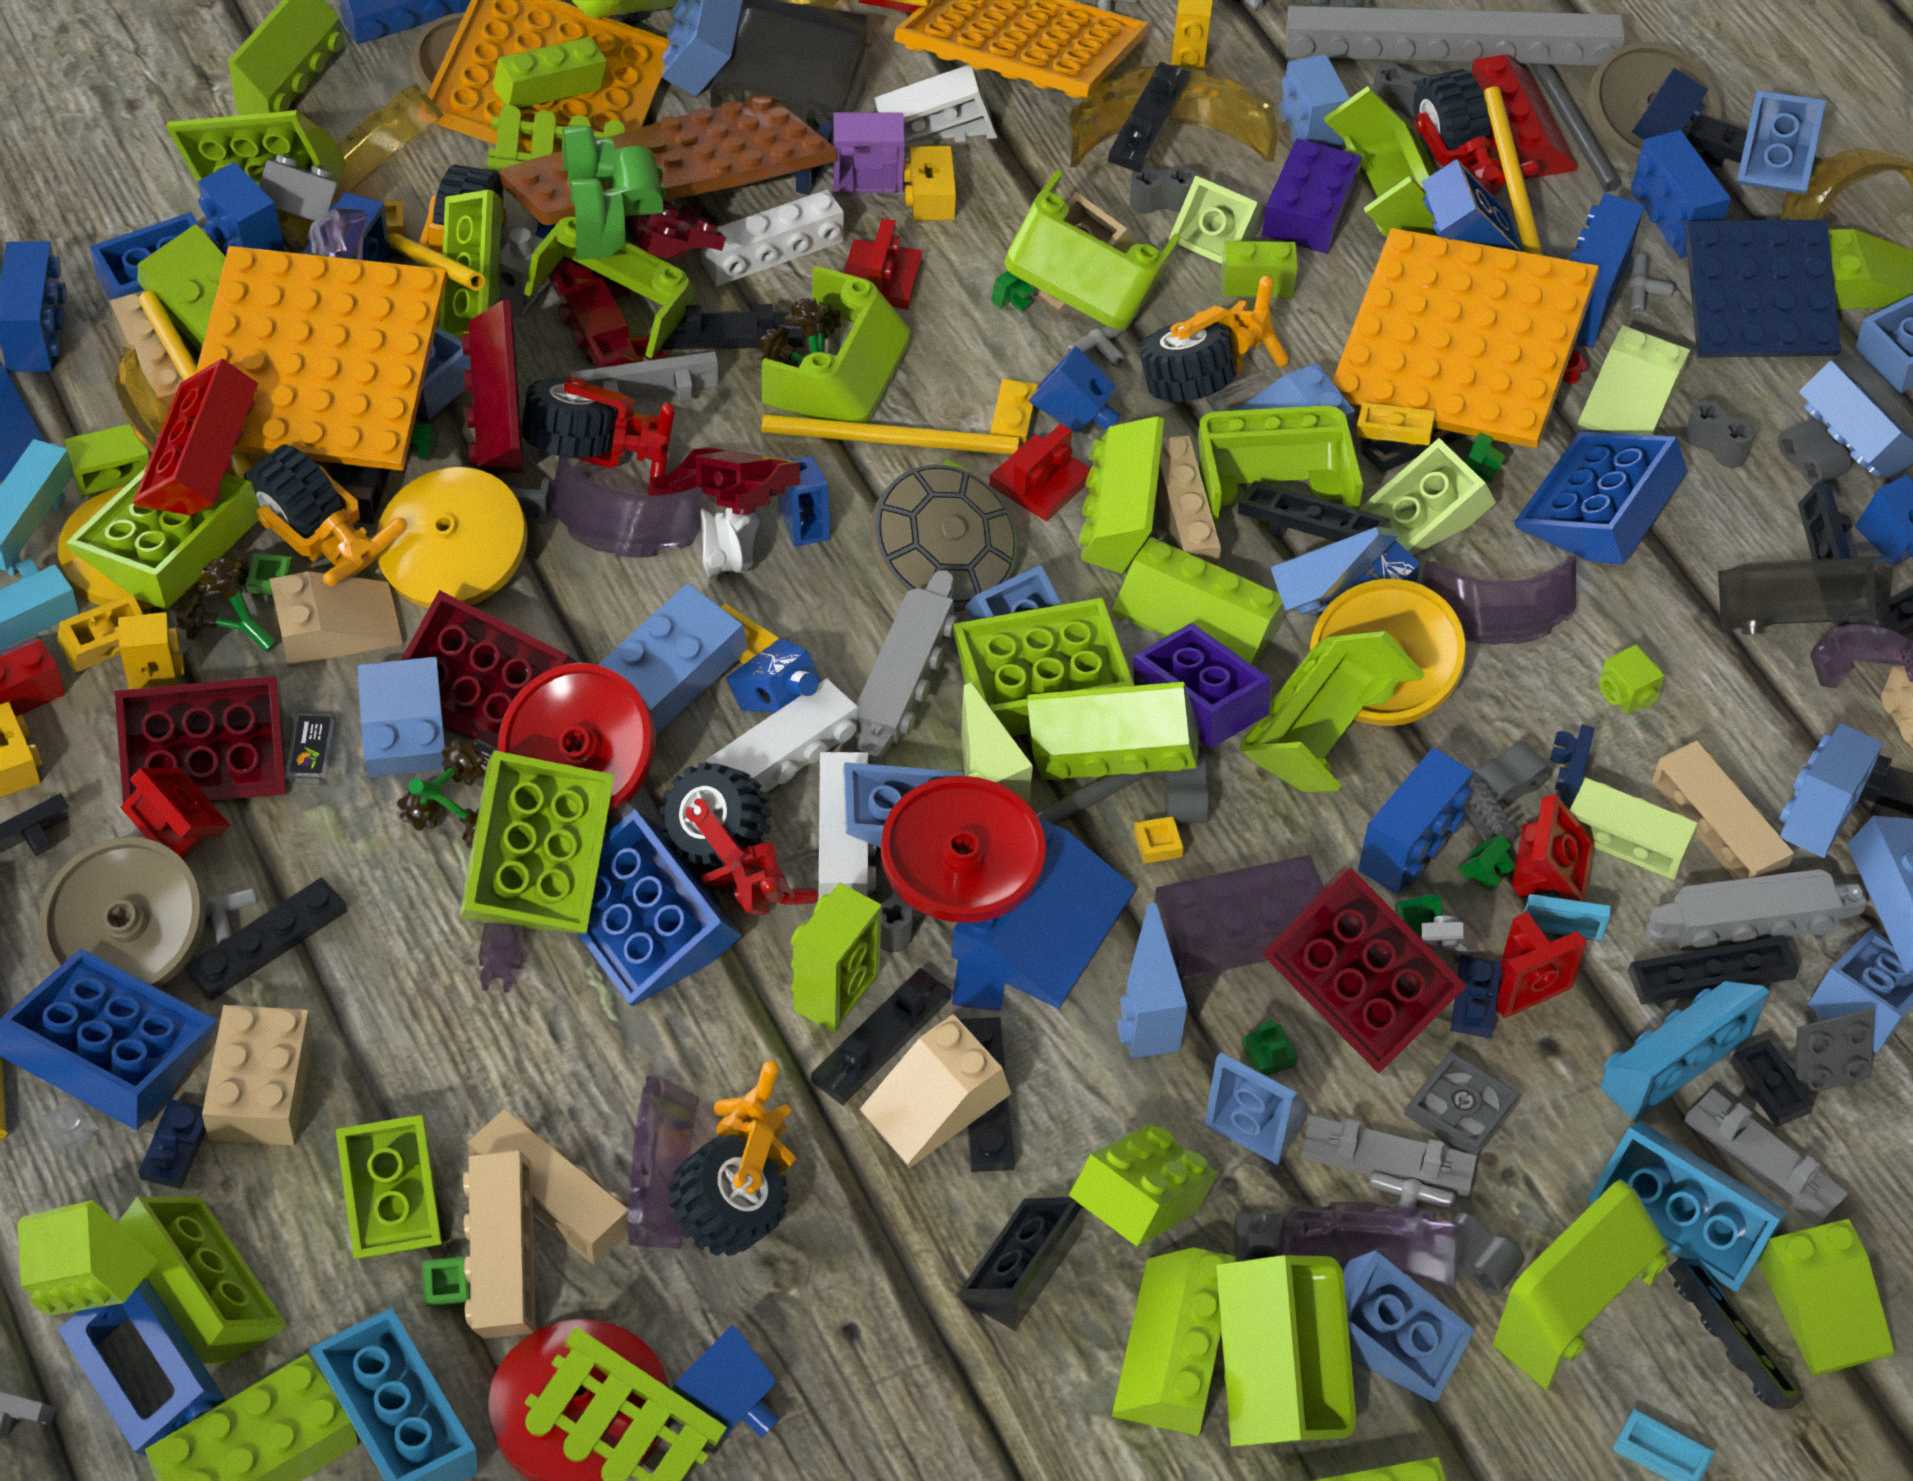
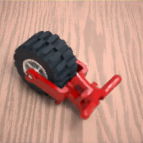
(1457, 125)
(588, 420)
(718, 822)

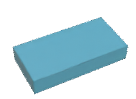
(1568, 916)
(1662, 1449)

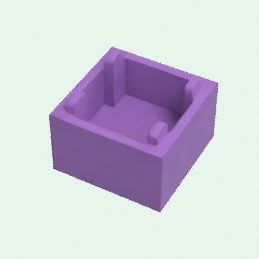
(868, 152)

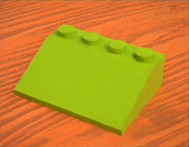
(251, 140)
(159, 551)
(1038, 654)
(536, 844)

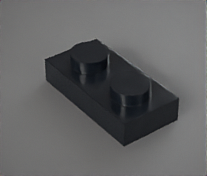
(1772, 1083)

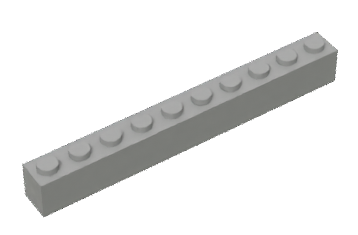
(1451, 35)

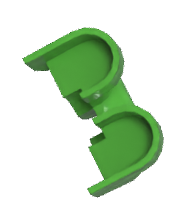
(602, 212)

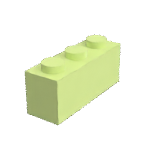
(1633, 828)

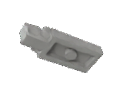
(1450, 936)

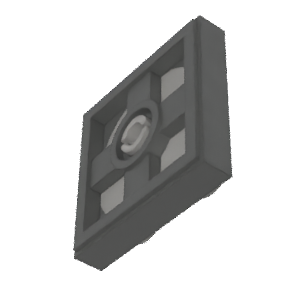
(1462, 1104)

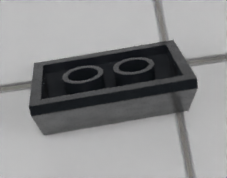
(1023, 1258)

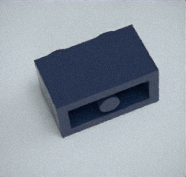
(1672, 107)

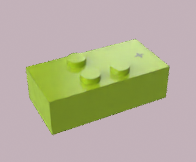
(185, 281)

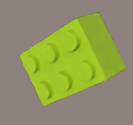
(836, 956)
(1144, 1184)

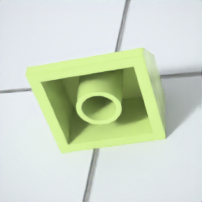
(1215, 216)

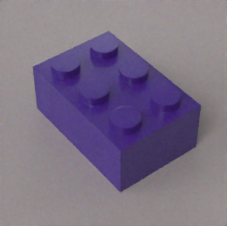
(1311, 195)
(1221, 685)

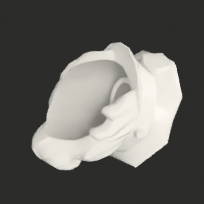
(727, 541)

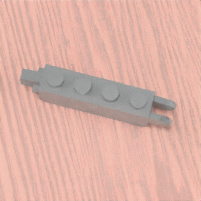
(904, 666)
(1754, 910)

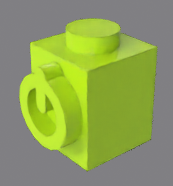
(1631, 680)

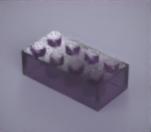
(1234, 914)

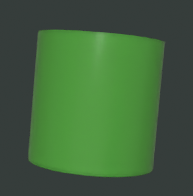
(266, 567)
(445, 1281)

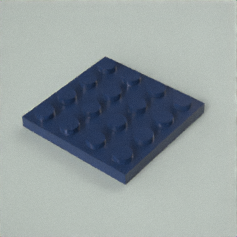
(1762, 288)

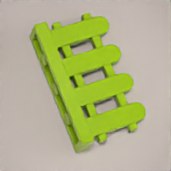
(543, 135)
(608, 1400)

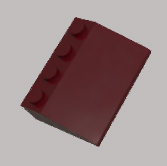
(494, 391)
(478, 664)
(216, 732)
(1363, 969)

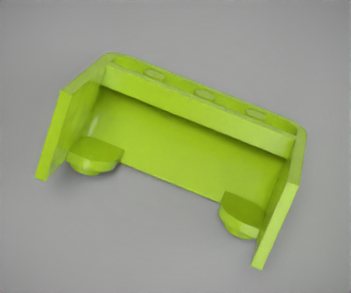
(1392, 159)
(628, 267)
(1081, 267)
(855, 380)
(1275, 447)
(1321, 704)
(1577, 1281)

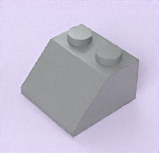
(298, 189)

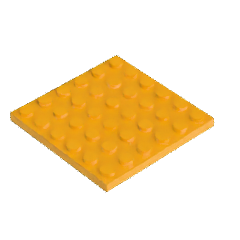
(508, 27)
(1034, 40)
(1466, 334)
(332, 351)

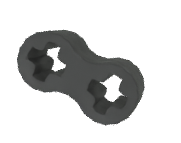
(1397, 87)
(1160, 189)
(1719, 433)
(1814, 452)
(1514, 774)
(1187, 794)
(897, 923)
(1486, 1257)

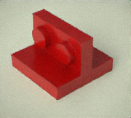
(886, 264)
(1042, 474)
(172, 810)
(1553, 854)
(1535, 967)

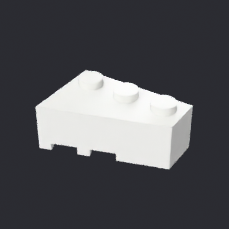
(941, 108)

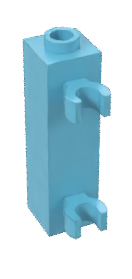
(28, 495)
(34, 603)

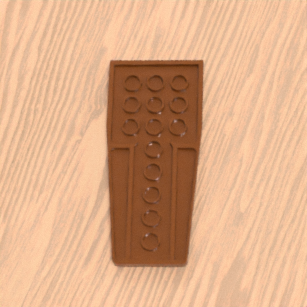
(696, 153)

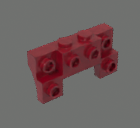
(675, 231)
(595, 317)
(732, 476)

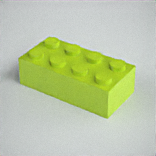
(265, 1433)

